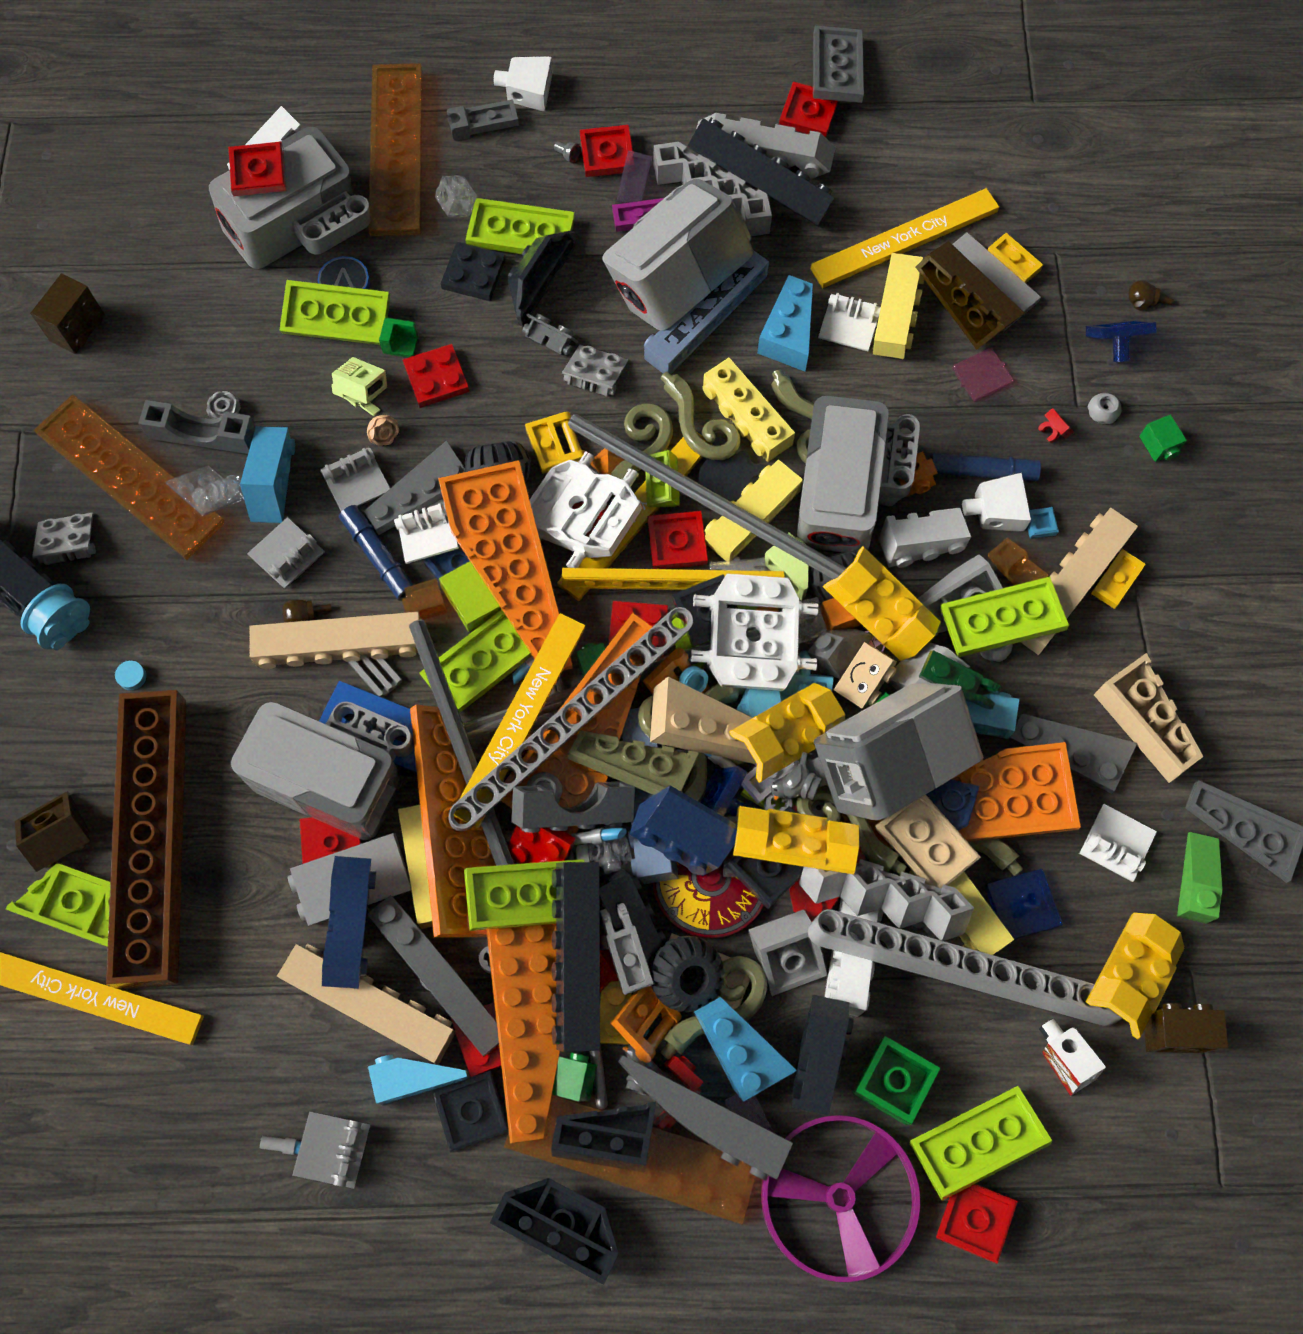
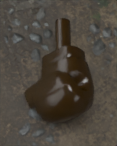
(1145, 294)
(302, 610)

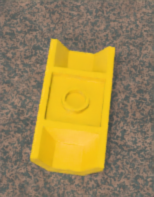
(884, 606)
(789, 728)
(797, 839)
(1138, 970)

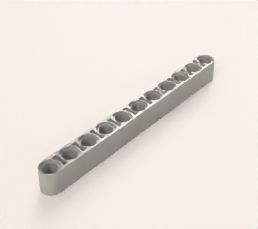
(578, 704)
(955, 969)

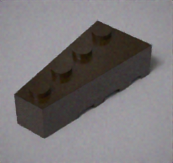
(968, 294)

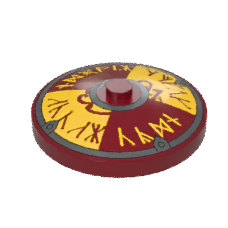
(706, 904)

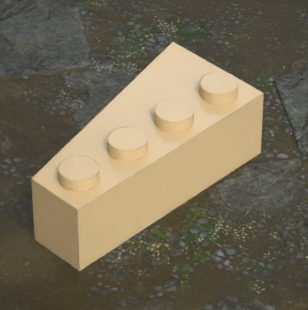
(1149, 718)

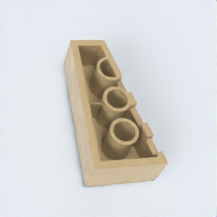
(696, 722)

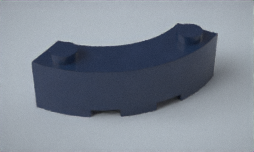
(346, 930)

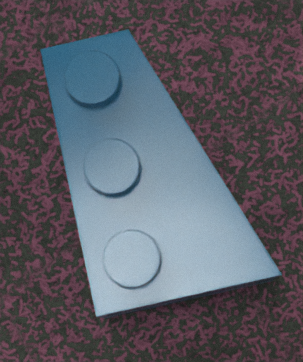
(788, 326)
(267, 474)
(742, 1052)

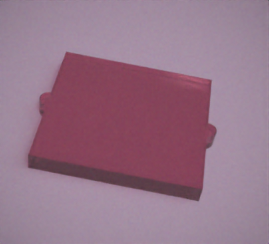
(982, 374)

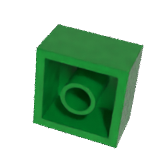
(895, 1080)

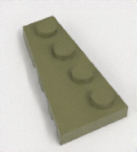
(633, 762)

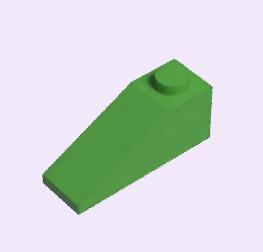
(1201, 879)

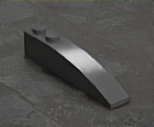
(436, 974)
(714, 1124)

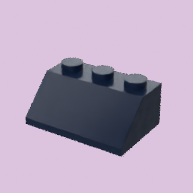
(684, 830)

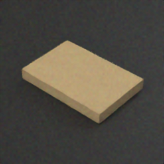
(928, 842)

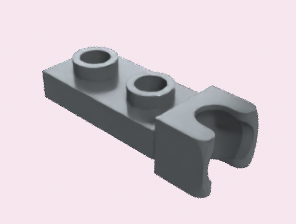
(481, 119)

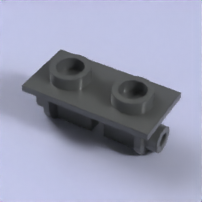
(558, 338)

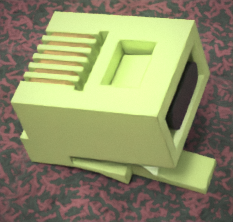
(359, 383)

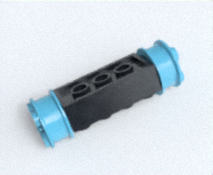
(42, 607)

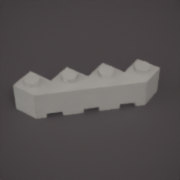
(810, 152)
(676, 164)
(901, 897)

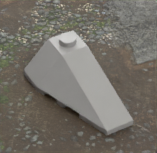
(965, 581)

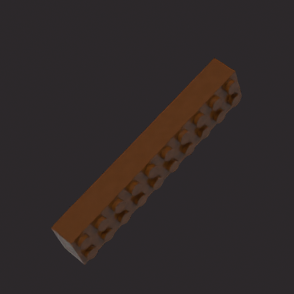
(147, 841)

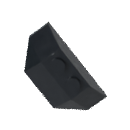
(538, 270)
(560, 1226)

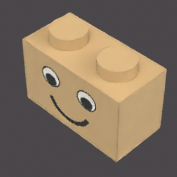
(866, 676)

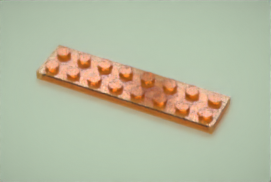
(396, 150)
(126, 476)
(674, 1171)

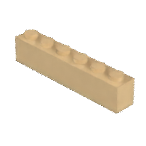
(1086, 564)
(332, 640)
(371, 1006)

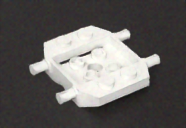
(566, 526)
(776, 630)

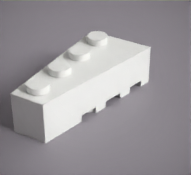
(851, 975)

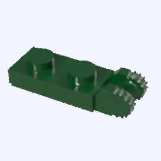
(943, 670)

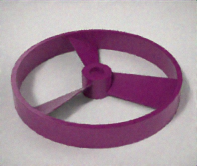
(841, 1197)

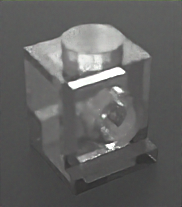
(810, 631)

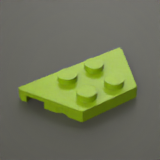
(69, 903)

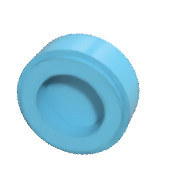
(130, 675)
(694, 678)

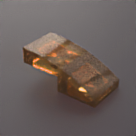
(1014, 563)

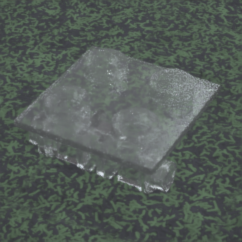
(207, 489)

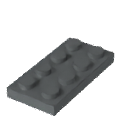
(838, 64)

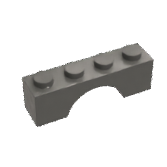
(169, 424)
(607, 804)

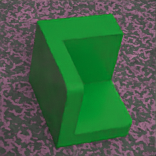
(398, 337)

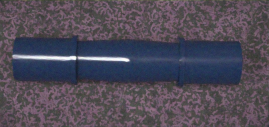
(985, 466)
(375, 550)

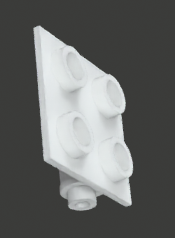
(849, 322)
(425, 533)
(1118, 843)

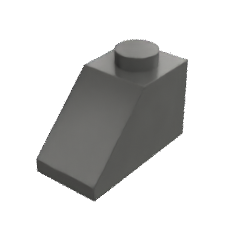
(837, 649)

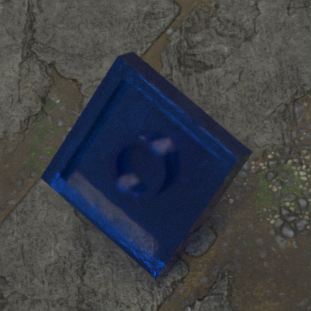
(1120, 334)
(722, 790)
(1024, 904)

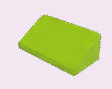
(658, 492)

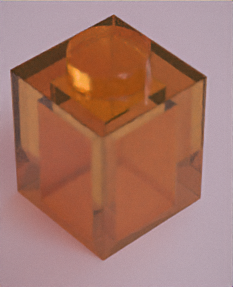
(424, 599)

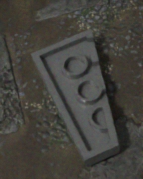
(415, 489)
(1091, 755)
(1257, 832)

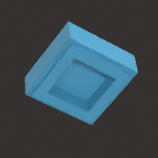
(1042, 523)

